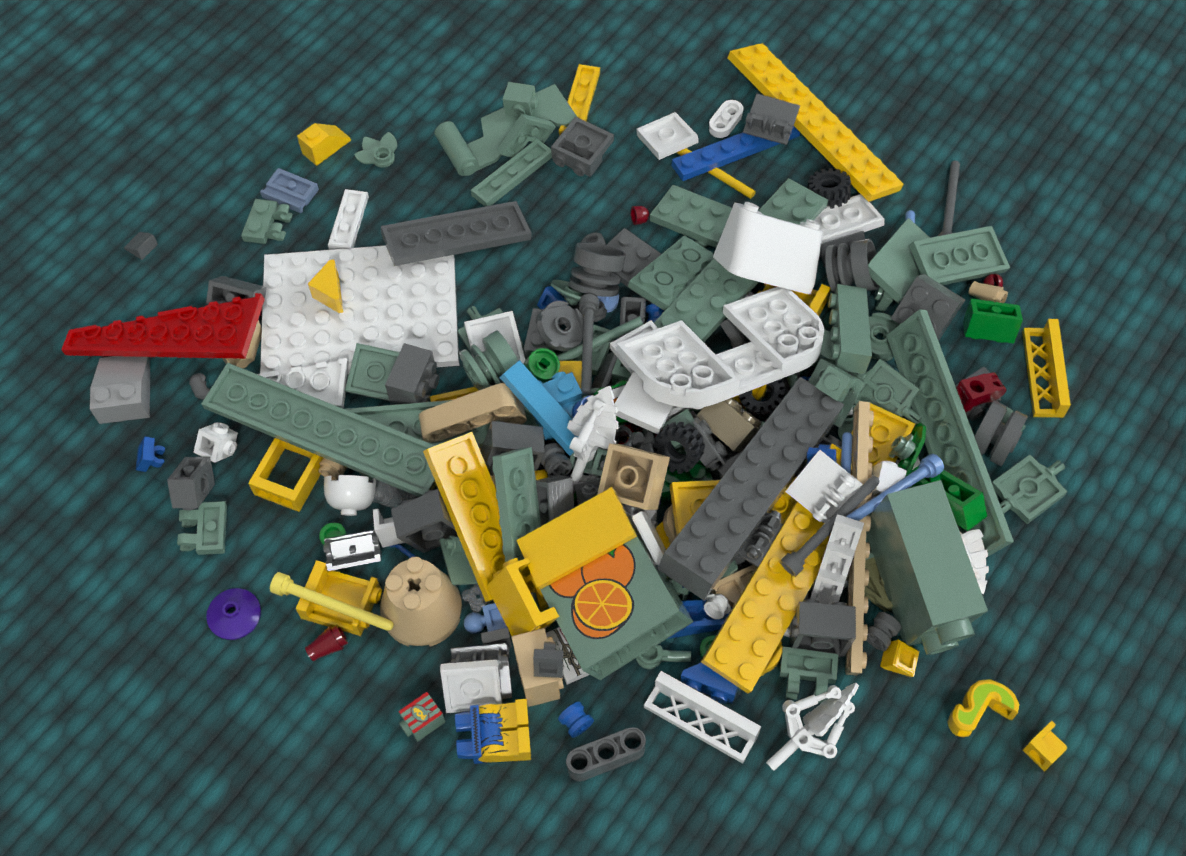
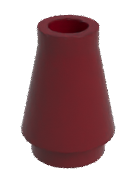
(326, 643)

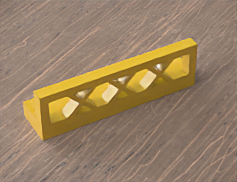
(1055, 369)

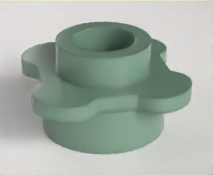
(902, 447)

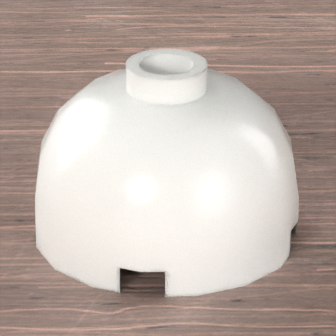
(349, 493)

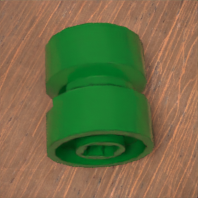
(542, 364)

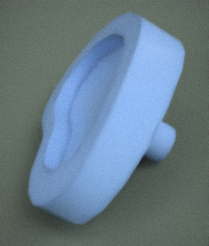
(609, 302)

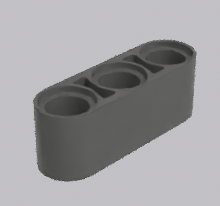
(613, 742)

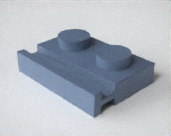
(289, 190)

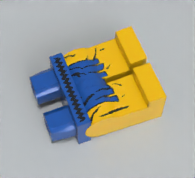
(497, 732)

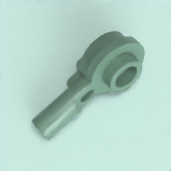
(654, 656)

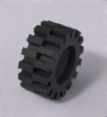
(832, 186)
(768, 405)
(687, 439)

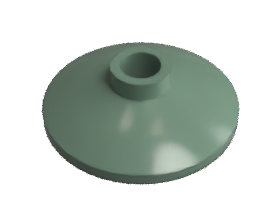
(570, 295)

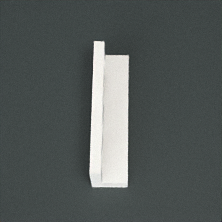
(709, 709)

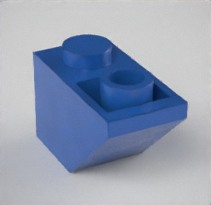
(710, 683)

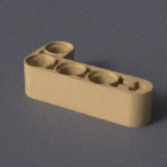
(471, 412)

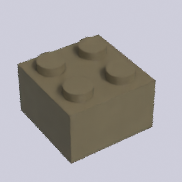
(730, 424)

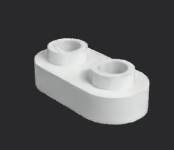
(722, 121)

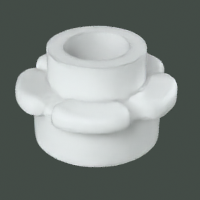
(717, 606)

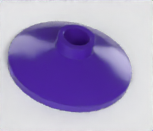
(238, 623)

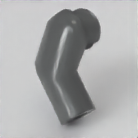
(198, 385)

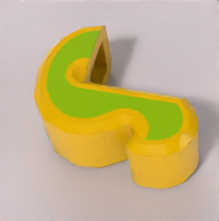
(977, 698)

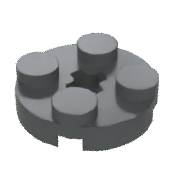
(550, 332)

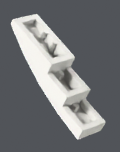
(837, 560)

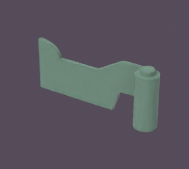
(495, 126)

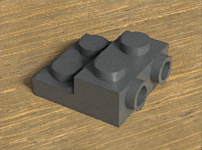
(581, 147)

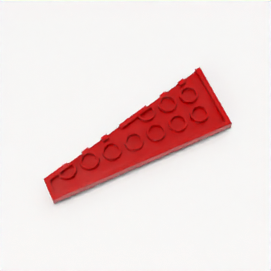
(184, 332)

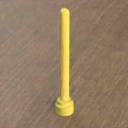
(283, 585)

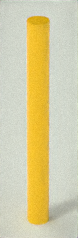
(726, 178)

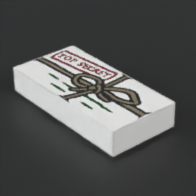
(572, 669)

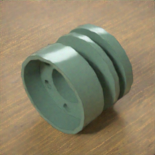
(490, 364)

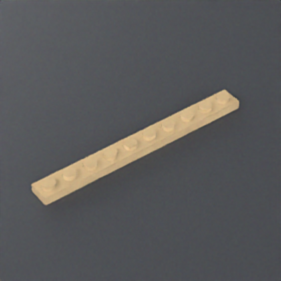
(859, 576)

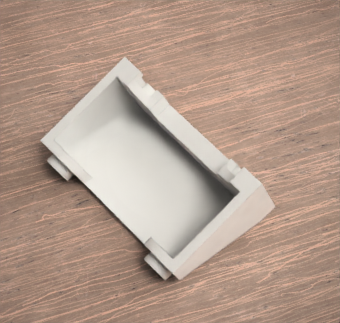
(770, 249)

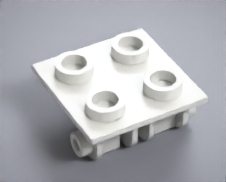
(823, 487)

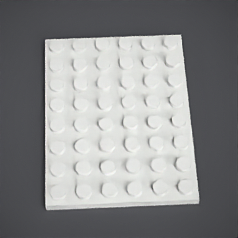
(380, 308)

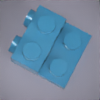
(565, 391)

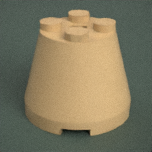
(420, 603)

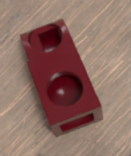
(980, 390)

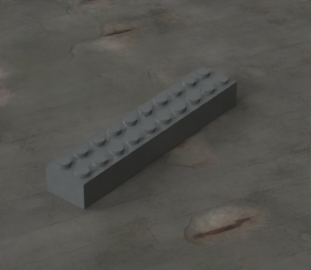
(749, 489)

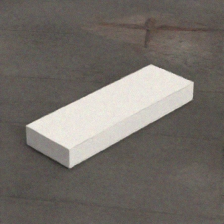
(348, 220)

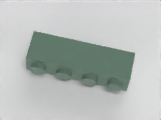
(850, 328)

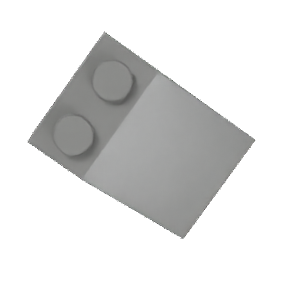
(121, 389)

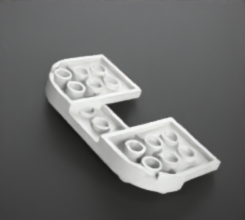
(687, 374)

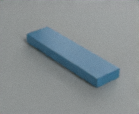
(539, 403)

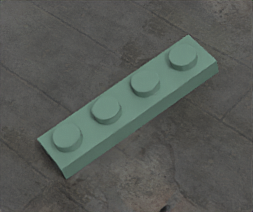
(512, 173)

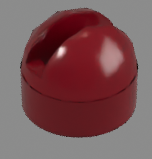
(639, 214)
(991, 278)

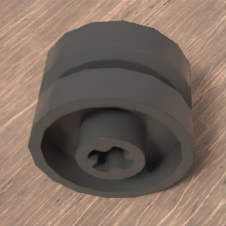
(1000, 434)

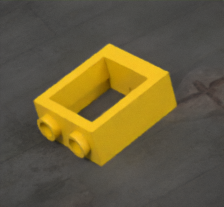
(277, 493)

